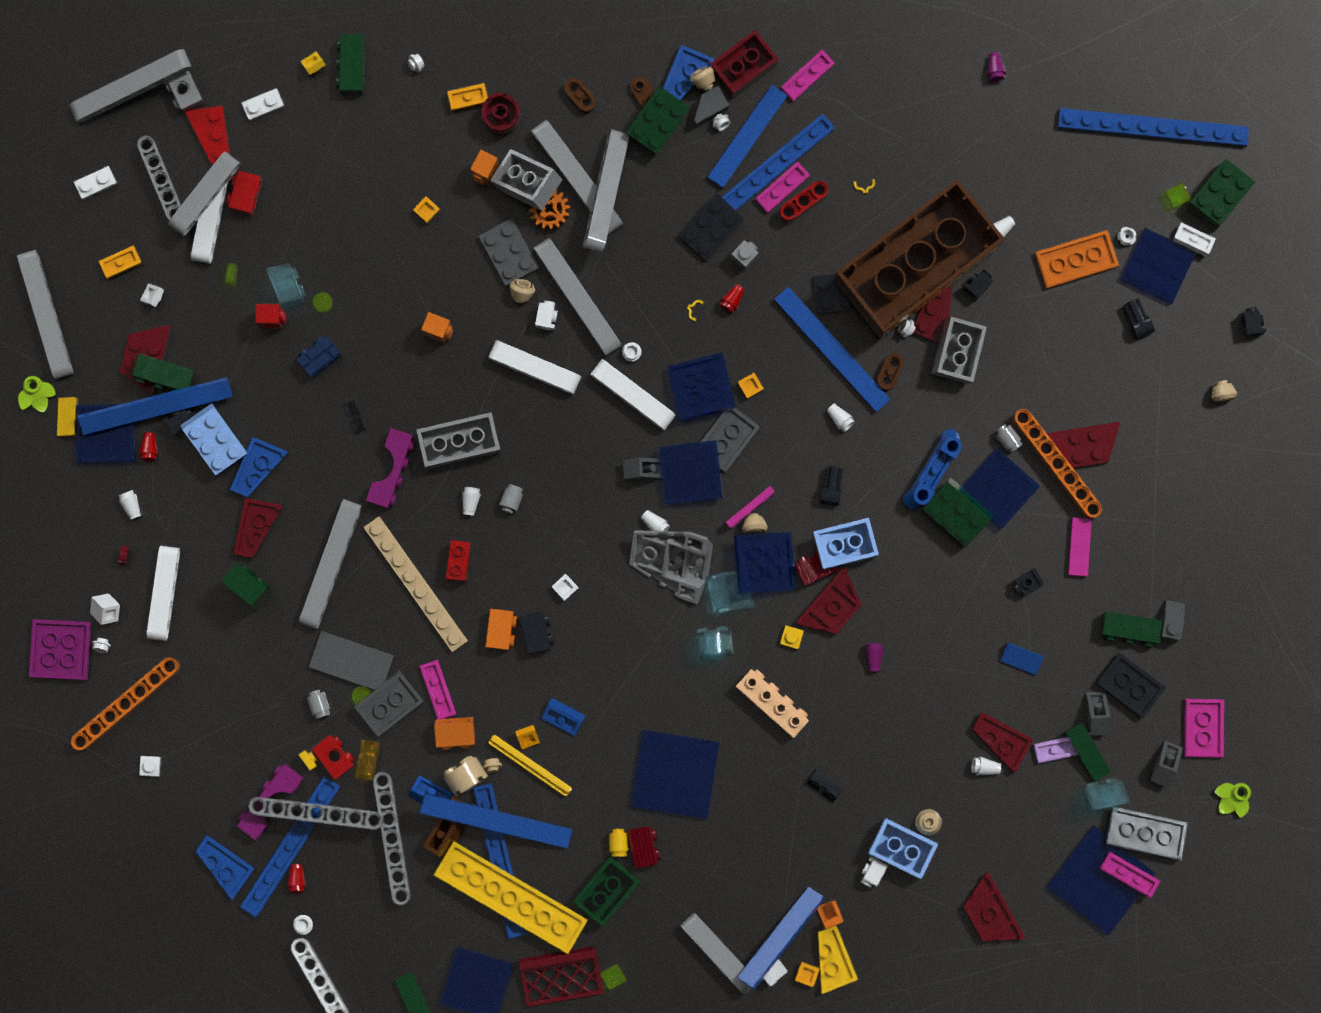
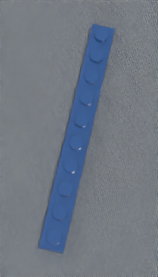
(1153, 127)

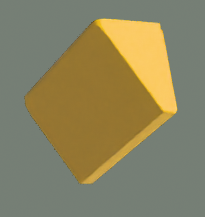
(67, 416)

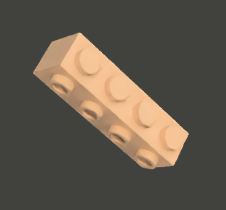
(775, 706)

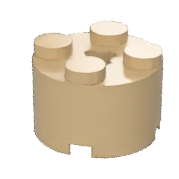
(465, 776)

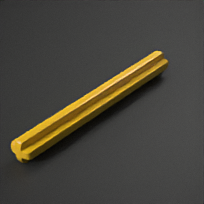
(529, 765)

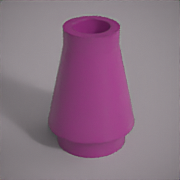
(996, 70)
(874, 655)

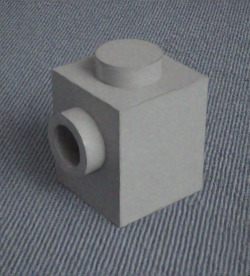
(745, 254)

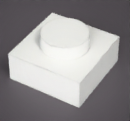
(152, 295)
(565, 587)
(150, 766)

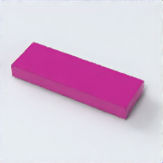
(807, 75)
(782, 187)
(744, 512)
(1079, 547)
(438, 690)
(1130, 875)

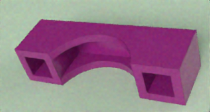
(383, 492)
(284, 781)

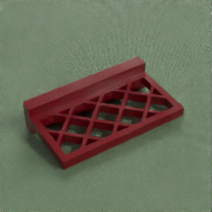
(560, 959)

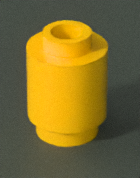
(618, 843)

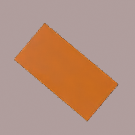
(1076, 259)

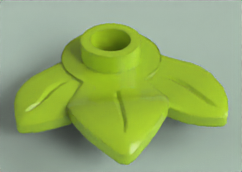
(36, 397)
(1231, 800)

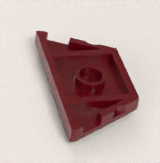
(149, 343)
(1086, 444)
(833, 605)
(990, 913)

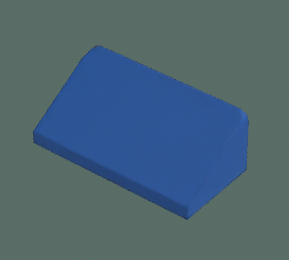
(1022, 658)
(563, 717)
(425, 786)

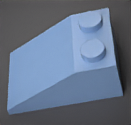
(846, 543)

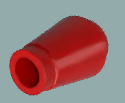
(732, 299)
(148, 447)
(296, 879)

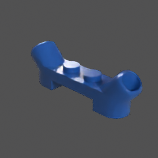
(934, 469)

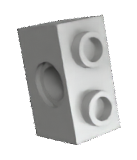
(191, 98)

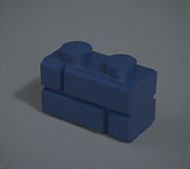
(319, 356)

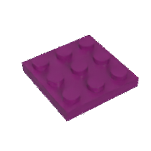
(60, 649)

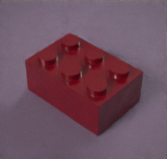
(744, 63)

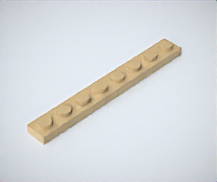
(415, 584)

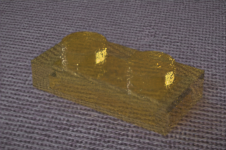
(367, 760)

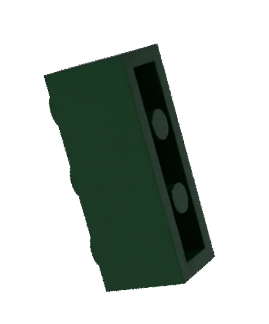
(351, 63)
(160, 373)
(1131, 628)

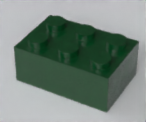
(657, 119)
(1221, 194)
(958, 512)
(250, 589)
(606, 891)

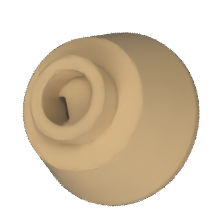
(703, 78)
(521, 290)
(1223, 391)
(754, 524)
(925, 827)

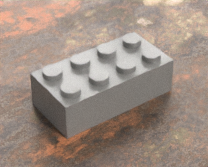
(458, 440)

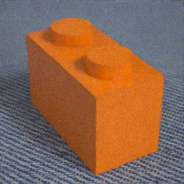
(484, 167)
(437, 328)
(500, 629)
(454, 732)

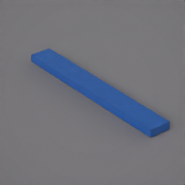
(779, 162)
(832, 349)
(155, 406)
(495, 820)
(497, 848)
(288, 850)

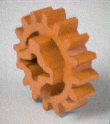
(541, 219)

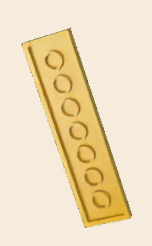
(510, 897)

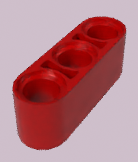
(809, 194)

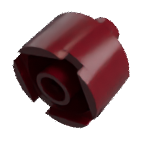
(510, 118)

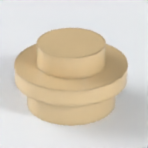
(492, 765)

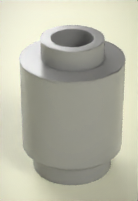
(1008, 438)
(511, 499)
(318, 704)

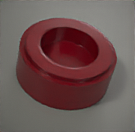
(123, 555)

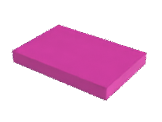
(1204, 728)

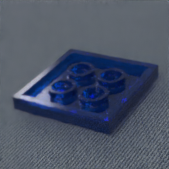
(1158, 265)
(701, 386)
(107, 445)
(691, 472)
(1001, 487)
(765, 562)
(476, 982)

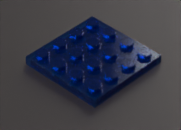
(675, 774)
(1089, 888)

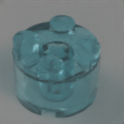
(713, 644)

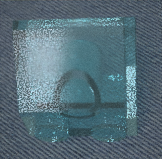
(285, 285)
(725, 593)
(1105, 795)

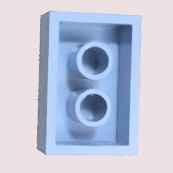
(213, 439)
(902, 848)

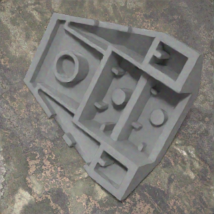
(673, 559)

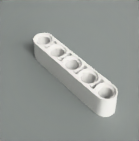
(207, 230)
(534, 367)
(633, 394)
(163, 593)
(321, 991)

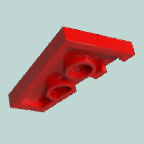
(211, 130)

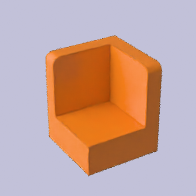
(830, 914)

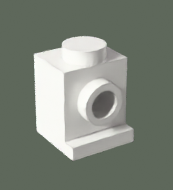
(546, 315)
(873, 872)

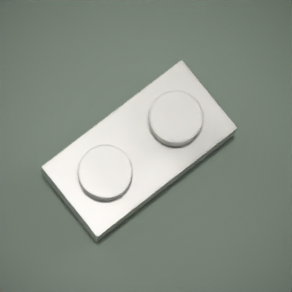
(263, 104)
(95, 183)
(1194, 239)

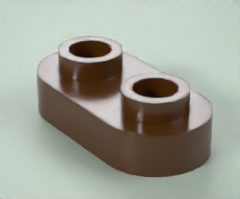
(642, 94)
(580, 95)
(890, 372)

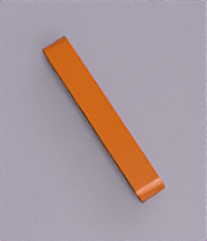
(1054, 454)
(120, 713)

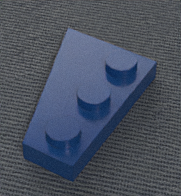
(685, 63)
(256, 466)
(225, 865)

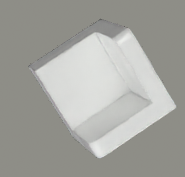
(104, 609)
(775, 973)

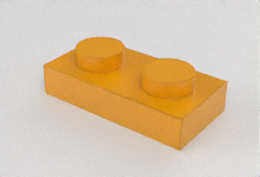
(467, 97)
(120, 262)

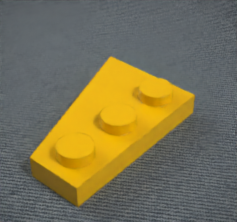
(834, 960)

